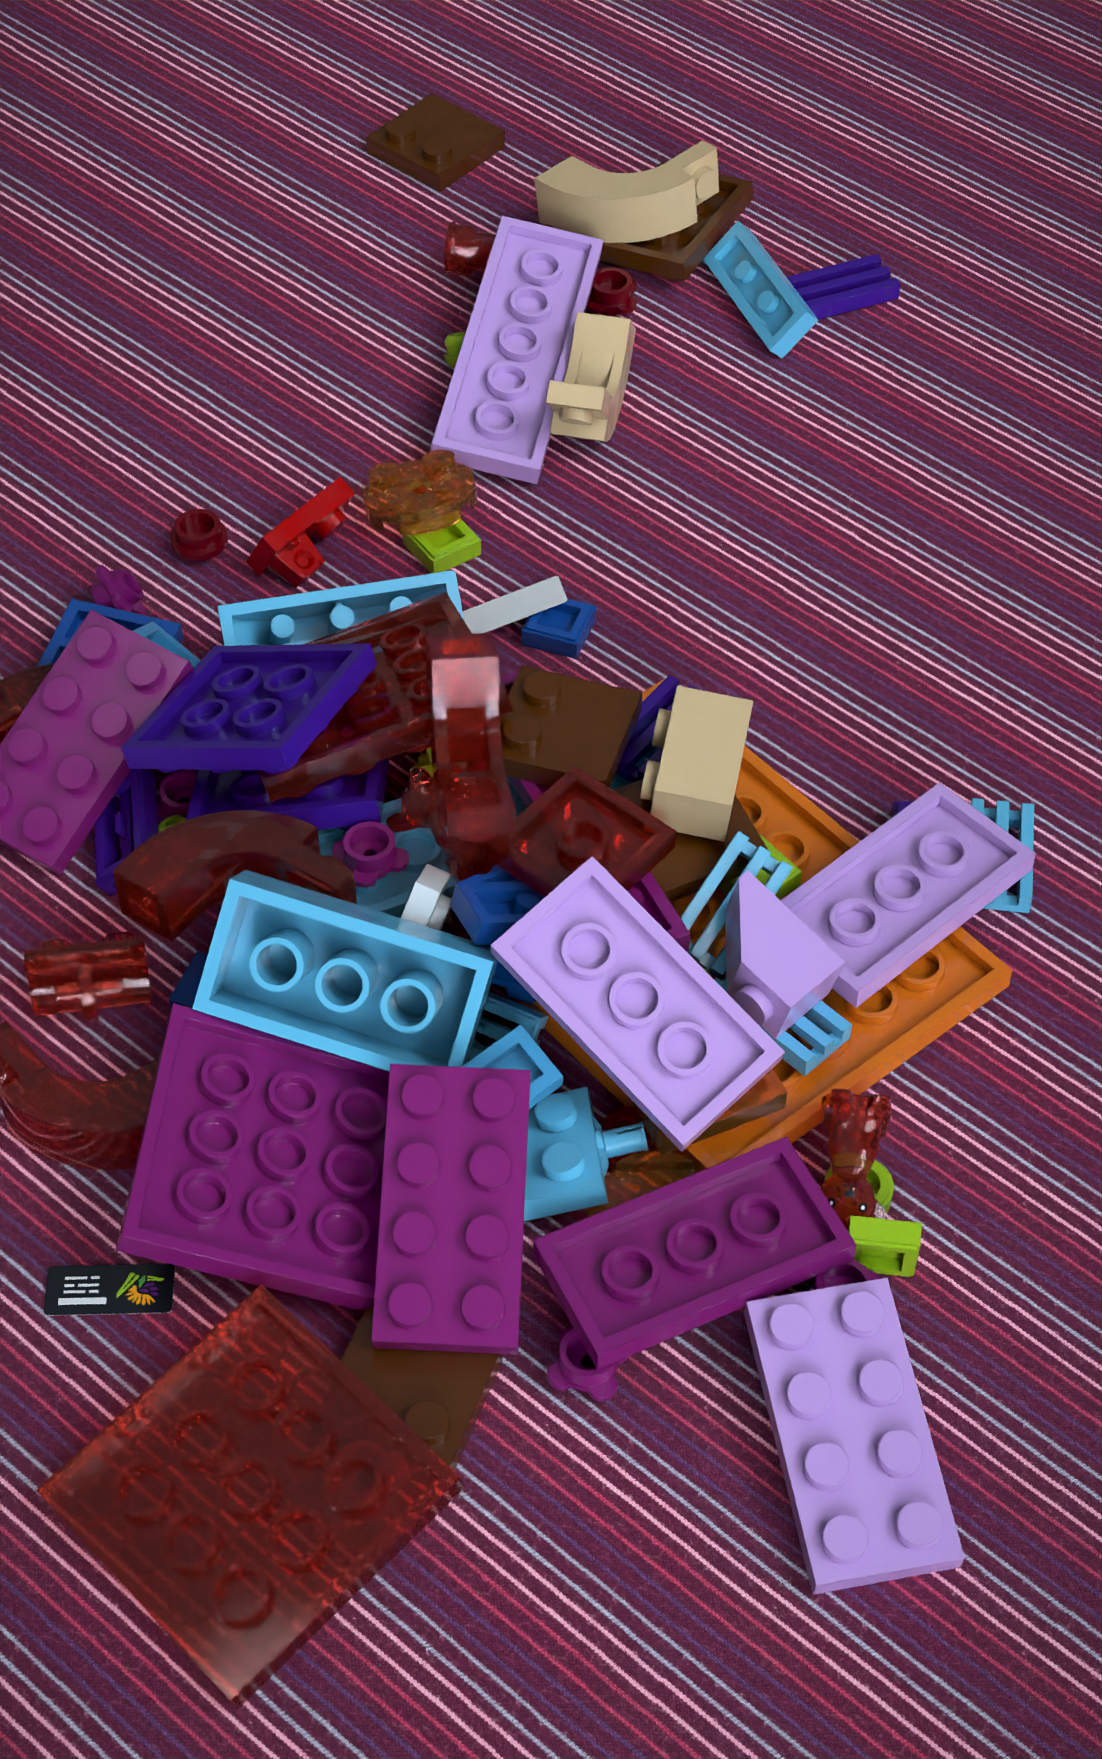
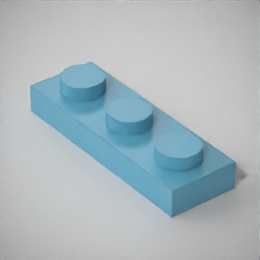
(760, 289)

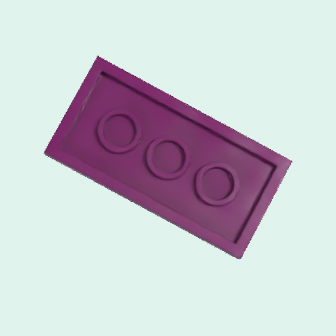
(65, 746)
(452, 1210)
(692, 1251)

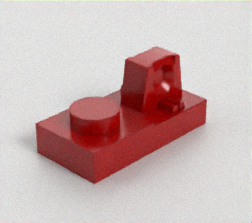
(289, 544)

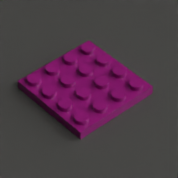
(260, 1162)

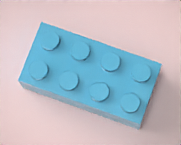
(343, 976)

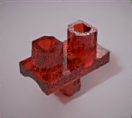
(88, 975)

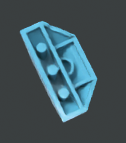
(319, 613)

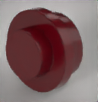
(198, 535)

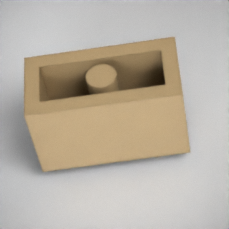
(699, 761)

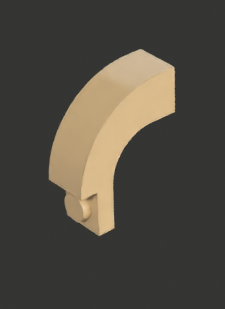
(628, 204)
(595, 378)

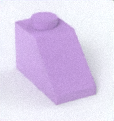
(774, 958)

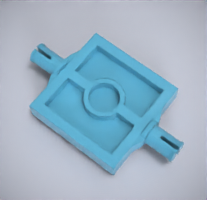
(571, 1154)

